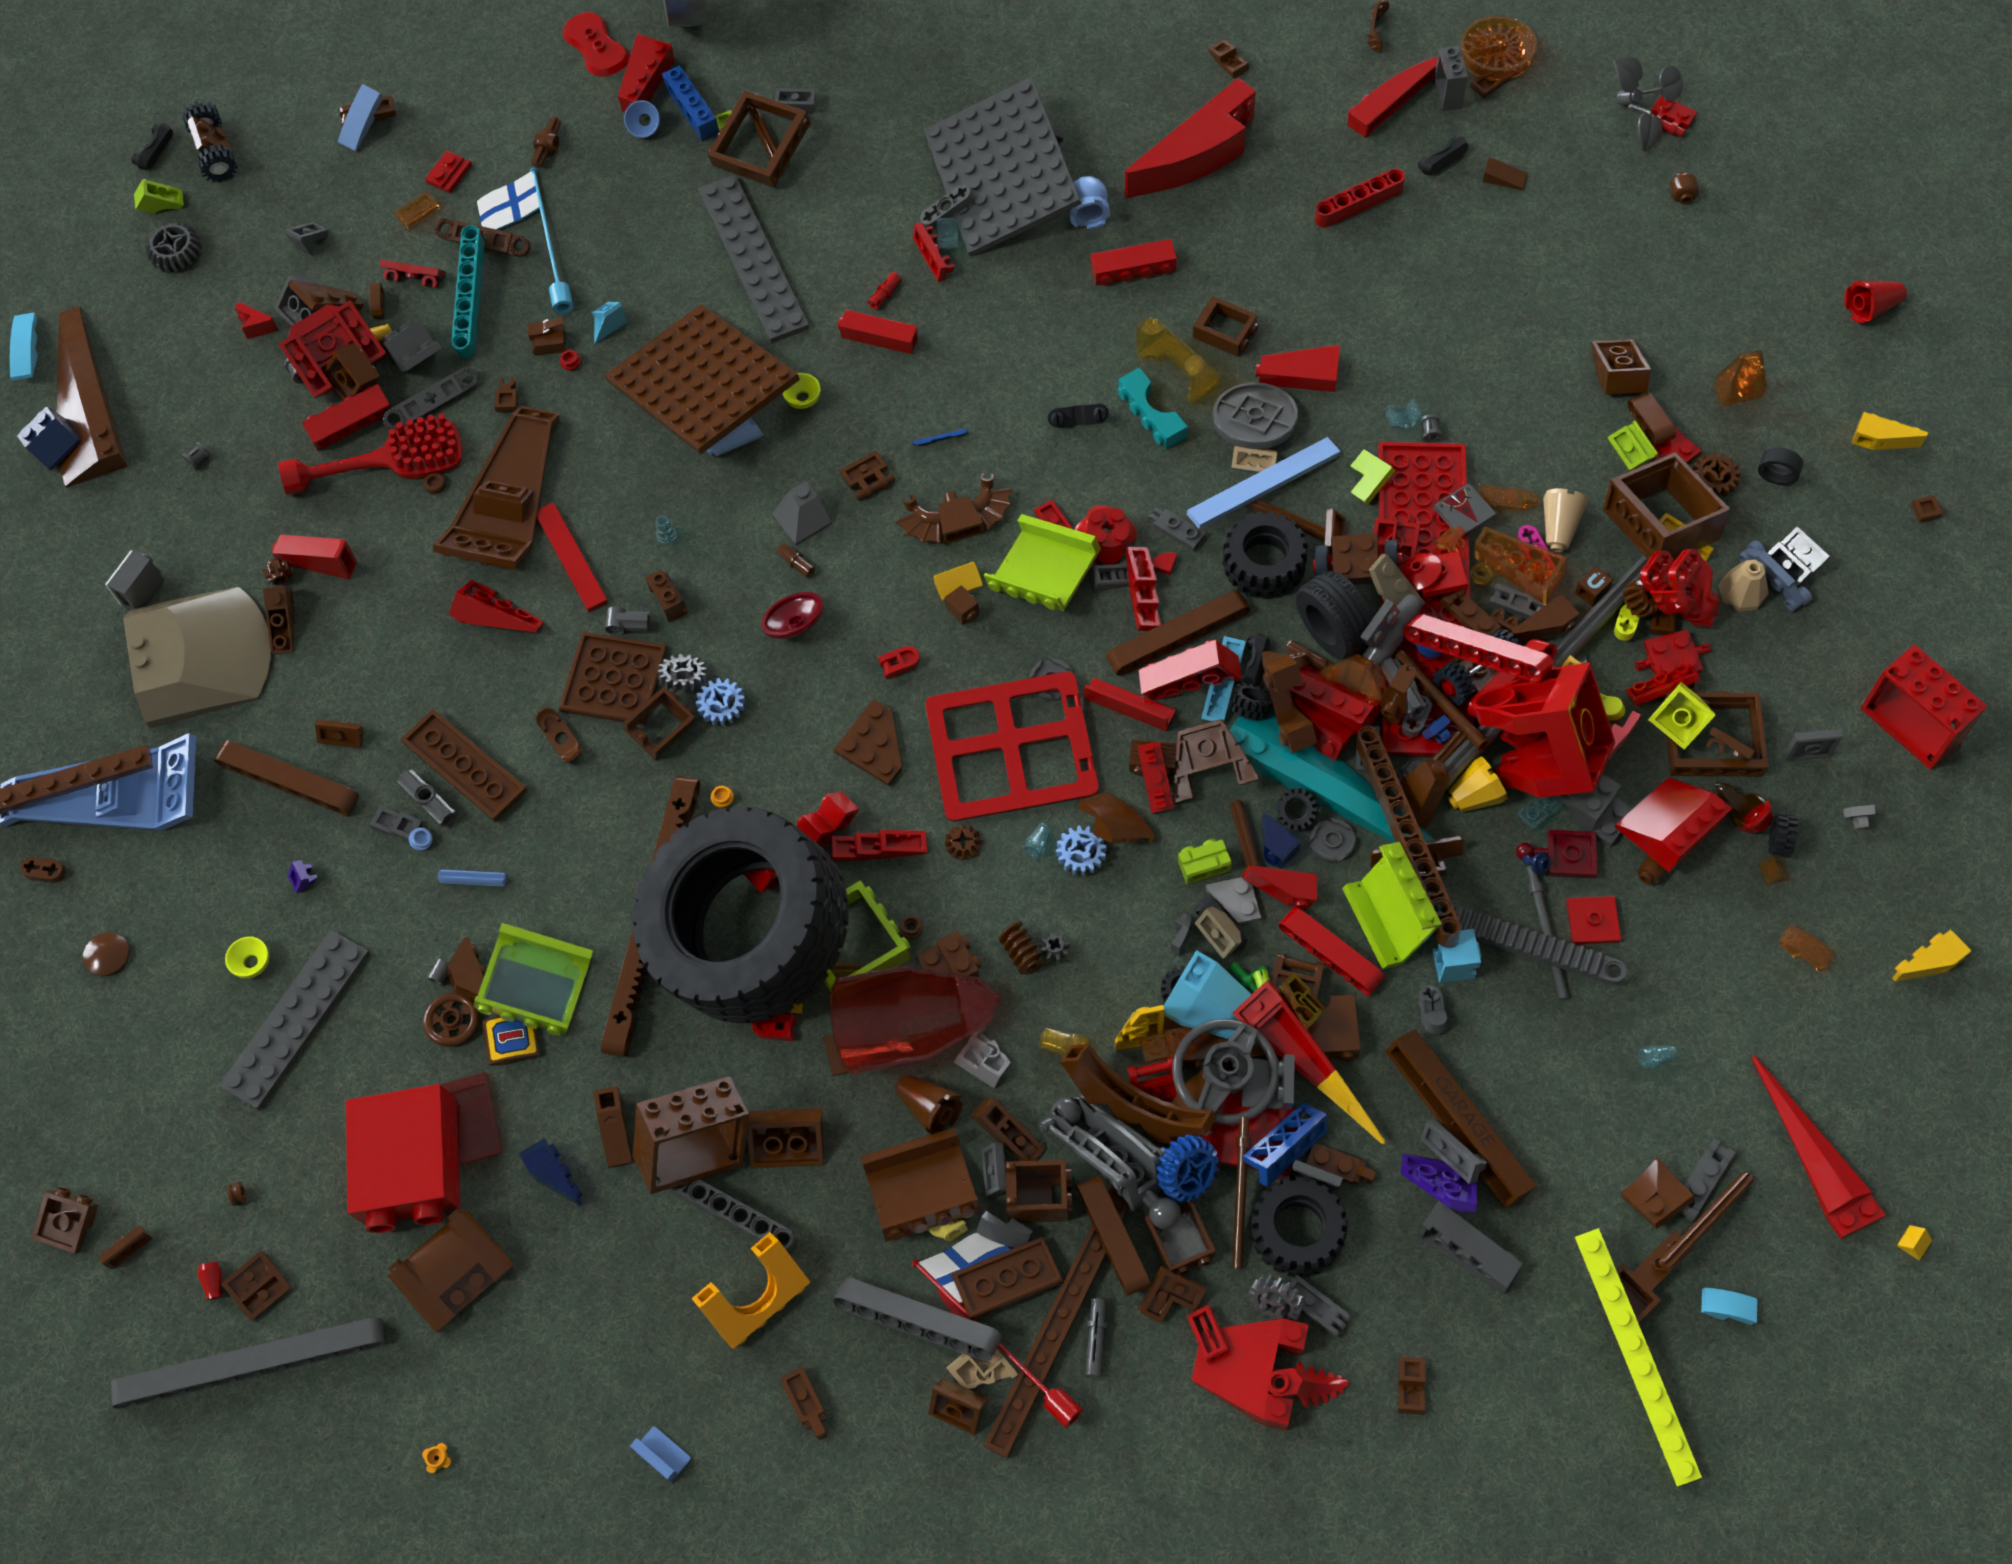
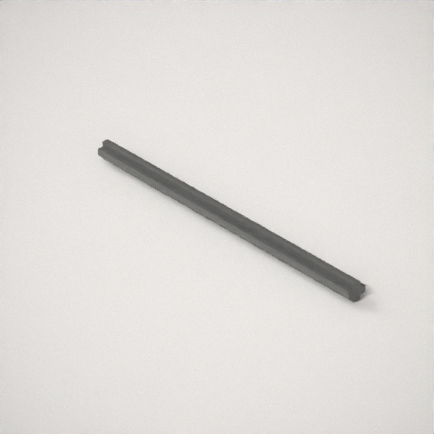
(1569, 645)

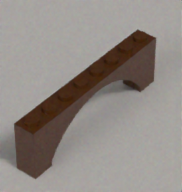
(1334, 1032)

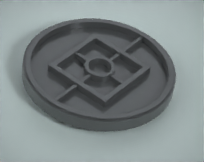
(1255, 415)

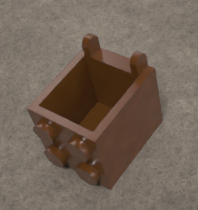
(1030, 1191)

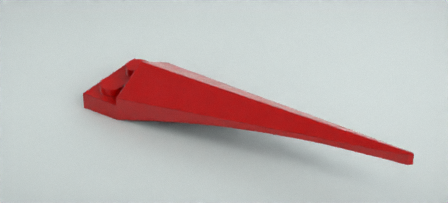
(1838, 1188)

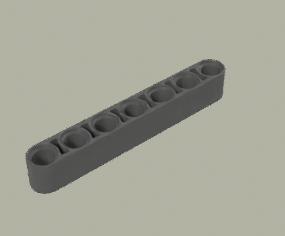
(732, 1211)
(917, 1319)

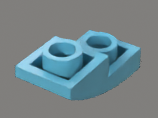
(1729, 1304)

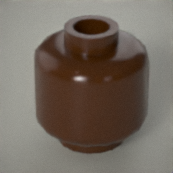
(1684, 187)

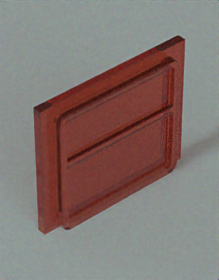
(475, 1118)

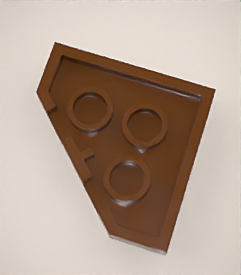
(873, 744)

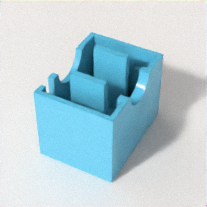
(1459, 961)

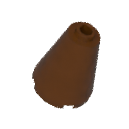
(929, 1103)

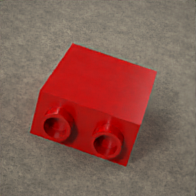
(402, 1157)

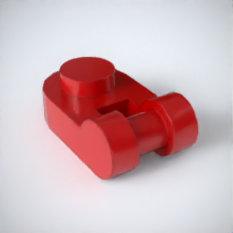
(906, 657)
(768, 1028)

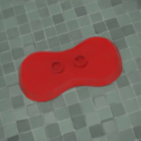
(590, 36)

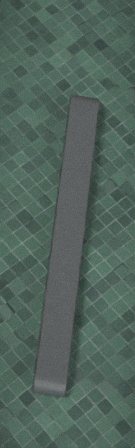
(247, 1362)

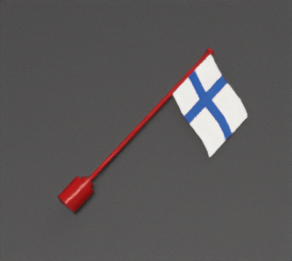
(967, 1253)

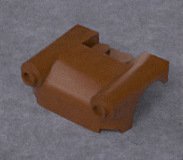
(449, 1269)

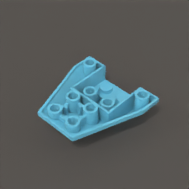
(1204, 995)

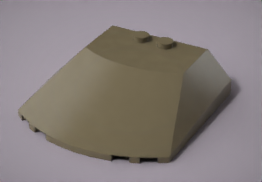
(197, 654)

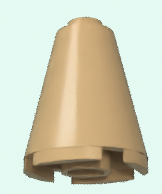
(1562, 517)

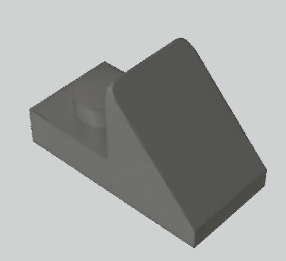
(305, 235)

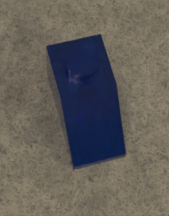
(1277, 843)

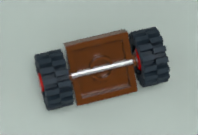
(1463, 678)

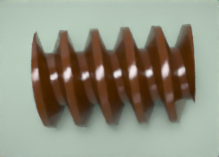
(1020, 950)

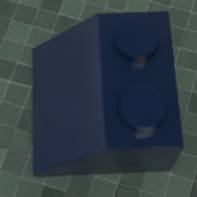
(49, 437)

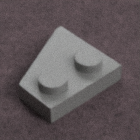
(1237, 899)

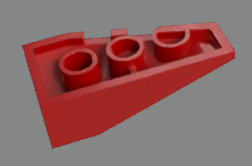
(479, 606)

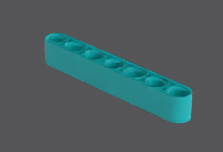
(471, 299)

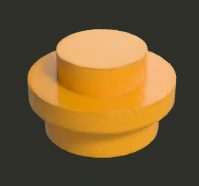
(722, 797)

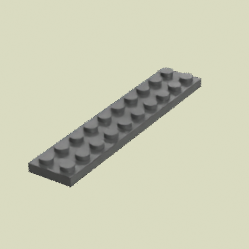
(753, 258)

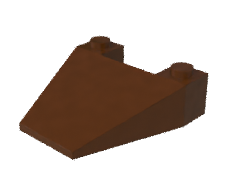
(1281, 675)

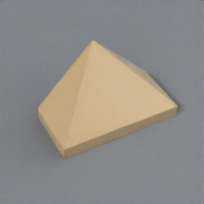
(1253, 458)

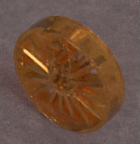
(1498, 46)

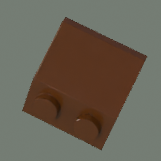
(350, 371)

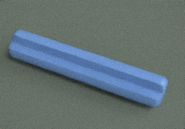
(472, 878)

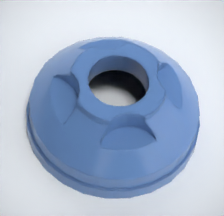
(633, 115)

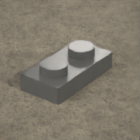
(994, 1169)

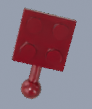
(1569, 852)

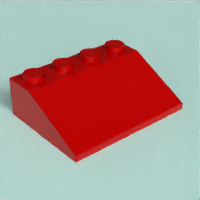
(1673, 821)

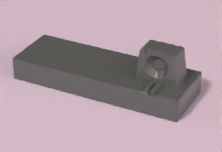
(1452, 1151)

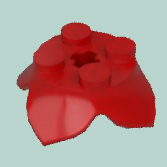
(1113, 543)

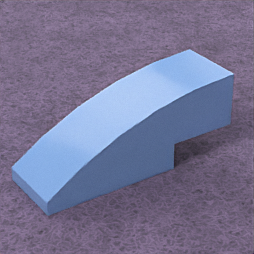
(359, 117)

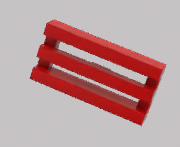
(1208, 1356)

